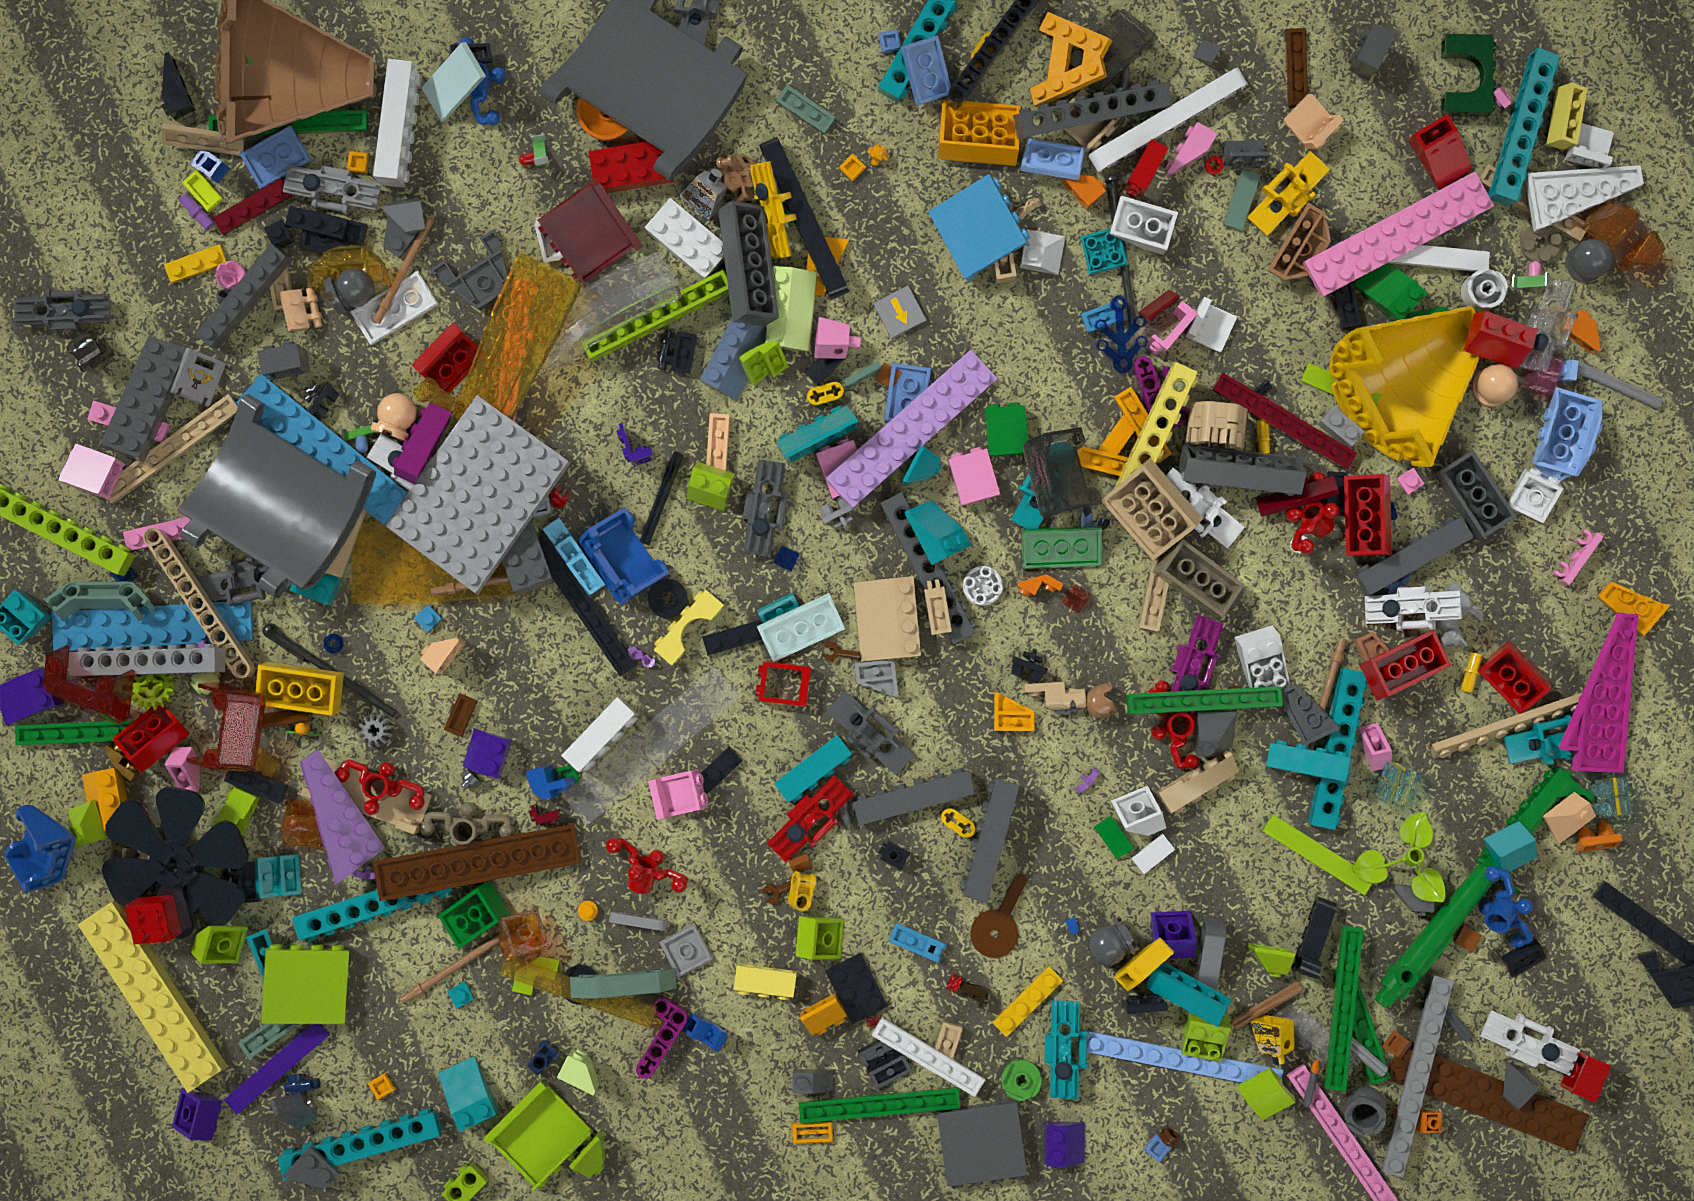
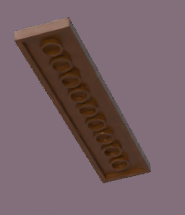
(476, 862)
(1483, 1096)

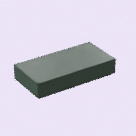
(862, 375)

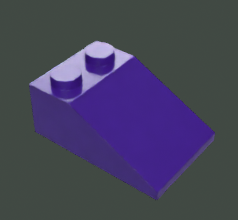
(25, 697)

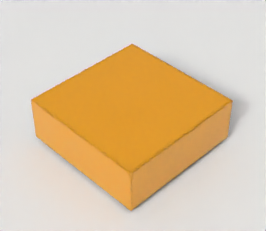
(358, 162)
(852, 167)
(381, 1086)

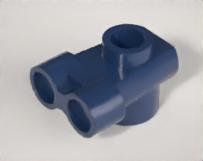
(547, 1054)
(297, 1084)

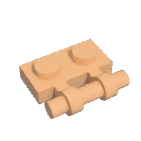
(295, 311)

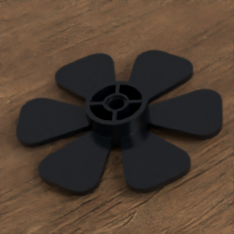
(177, 859)

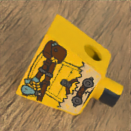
(1274, 1036)

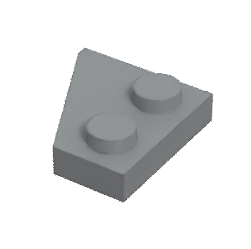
(878, 676)

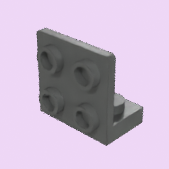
(1244, 153)

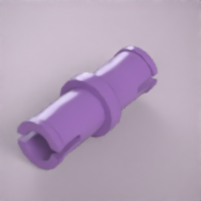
(196, 211)

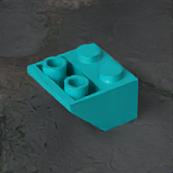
(22, 616)

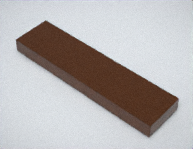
(1296, 65)

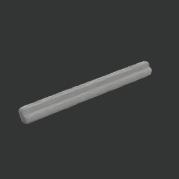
(1619, 385)

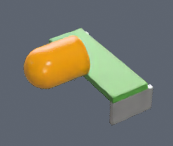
(303, 729)

